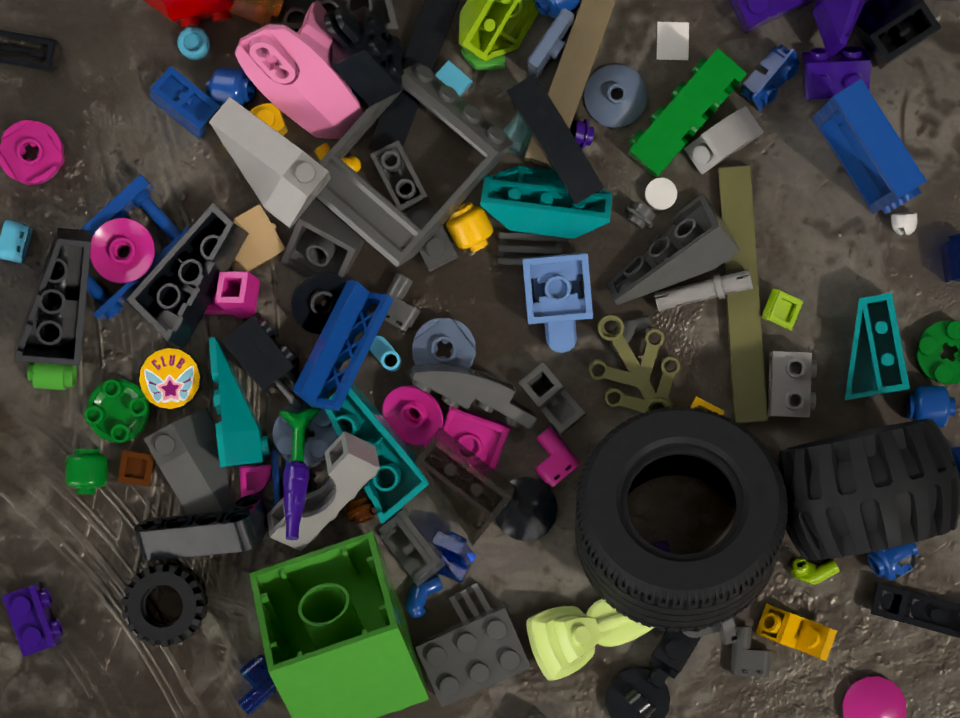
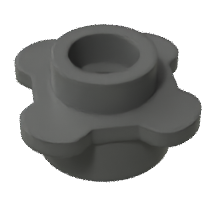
(640, 215)

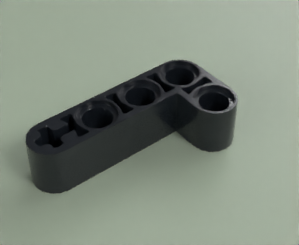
(204, 533)

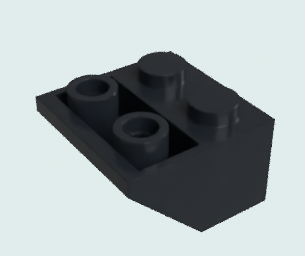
(894, 28)

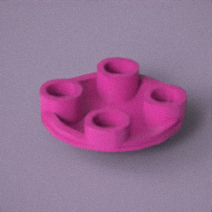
(874, 699)

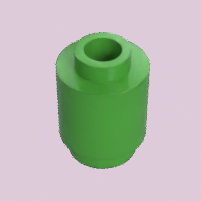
(52, 376)

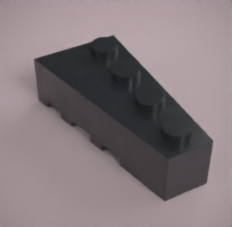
(57, 310)

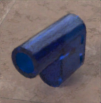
(262, 685)

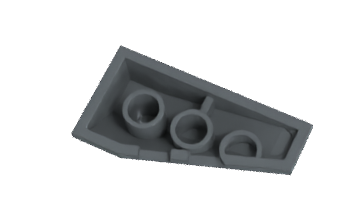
(689, 248)
(191, 464)

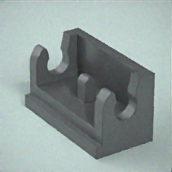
(411, 548)

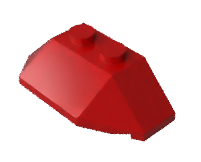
(192, 11)

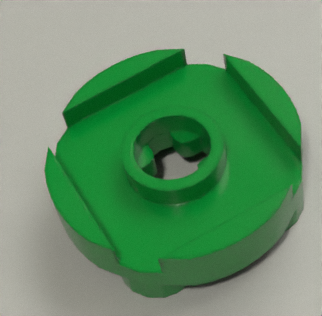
(929, 349)

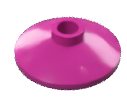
(106, 246)
(410, 425)

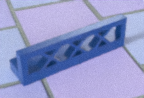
(337, 346)

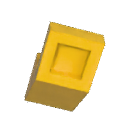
(796, 632)

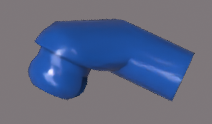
(418, 594)

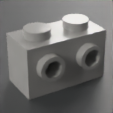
(790, 384)

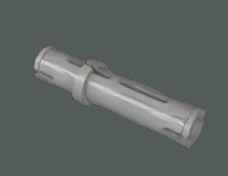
(703, 290)

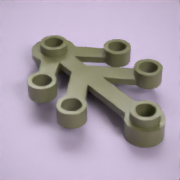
(637, 374)

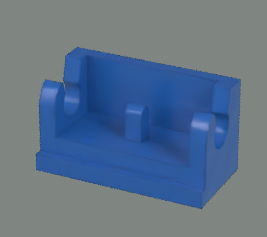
(183, 102)

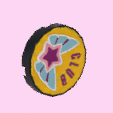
(170, 378)

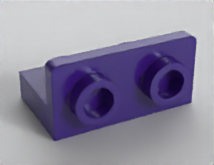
(33, 618)

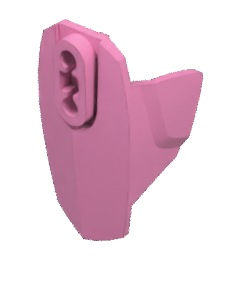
(299, 75)

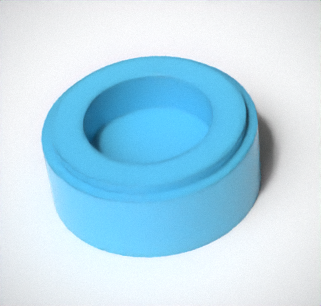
(194, 43)

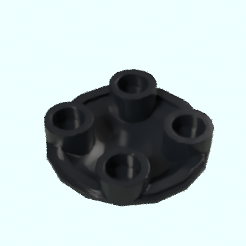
(530, 510)

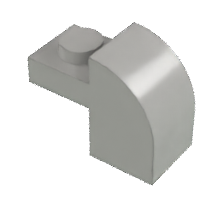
(723, 139)

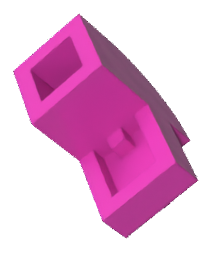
(235, 295)

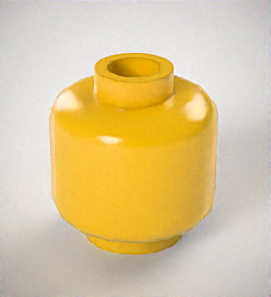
(469, 227)

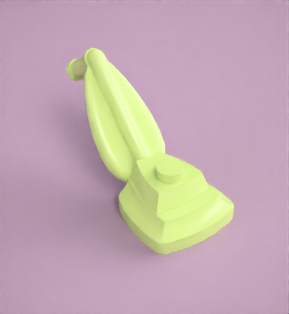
(566, 637)

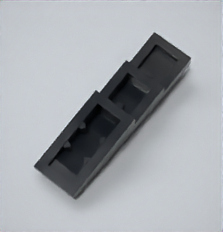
(554, 139)

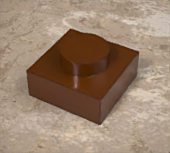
(136, 468)

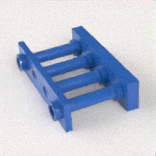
(133, 195)

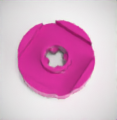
(48, 160)

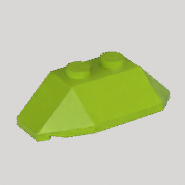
(495, 26)

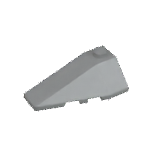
(274, 167)

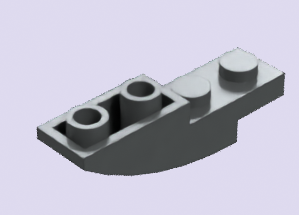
(412, 201)
(463, 385)

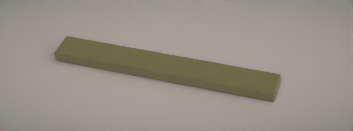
(743, 306)

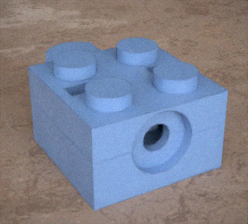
(558, 296)

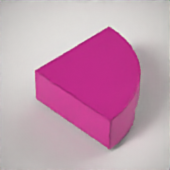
(254, 478)

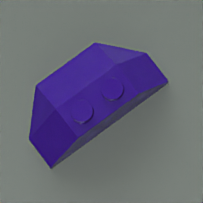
(836, 21)

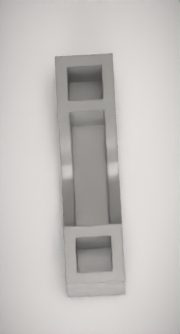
(350, 466)

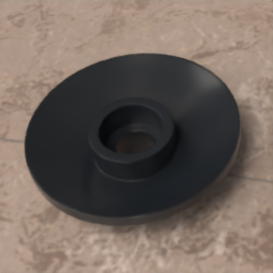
(313, 315)

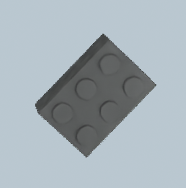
(472, 655)

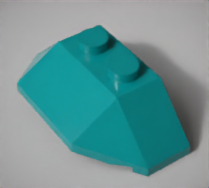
(539, 204)

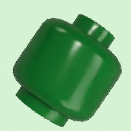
(86, 470)

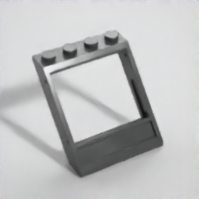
(369, 210)

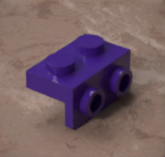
(830, 74)

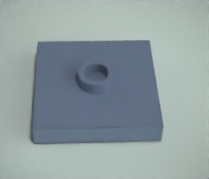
(551, 43)

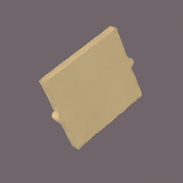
(261, 243)

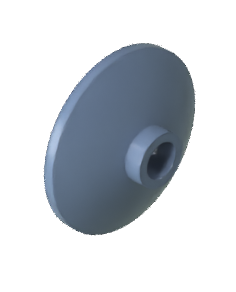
(614, 112)

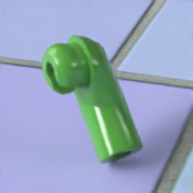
(495, 63)

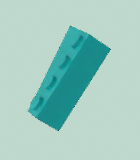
(398, 475)

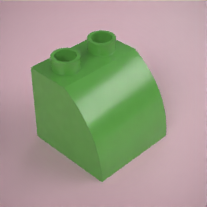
(337, 633)

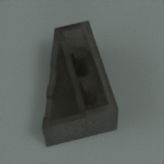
(464, 482)

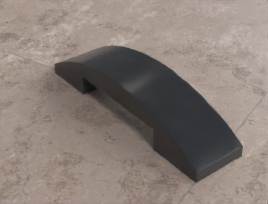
(917, 609)

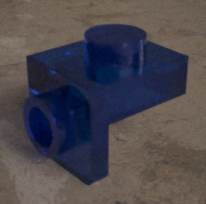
(455, 554)

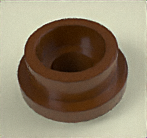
(361, 510)

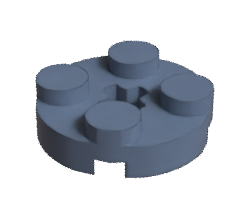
(447, 331)
(315, 446)

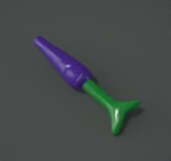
(296, 472)

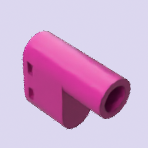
(559, 458)

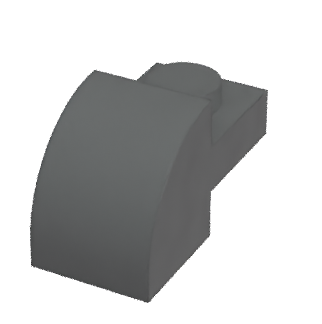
(552, 398)

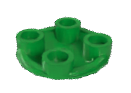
(117, 410)

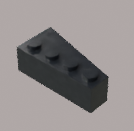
(188, 276)

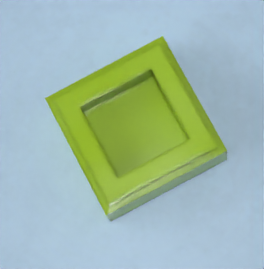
(782, 309)

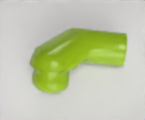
(812, 573)

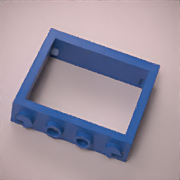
(869, 148)

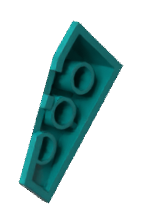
(239, 432)

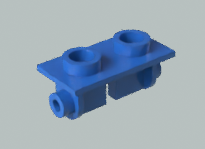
(780, 66)

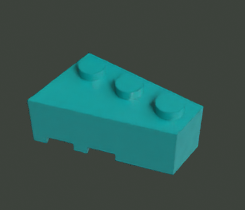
(876, 351)

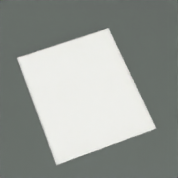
(672, 40)

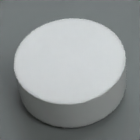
(660, 194)

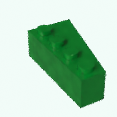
(686, 114)

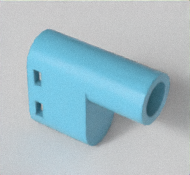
(15, 241)
(381, 350)

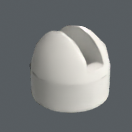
(904, 222)

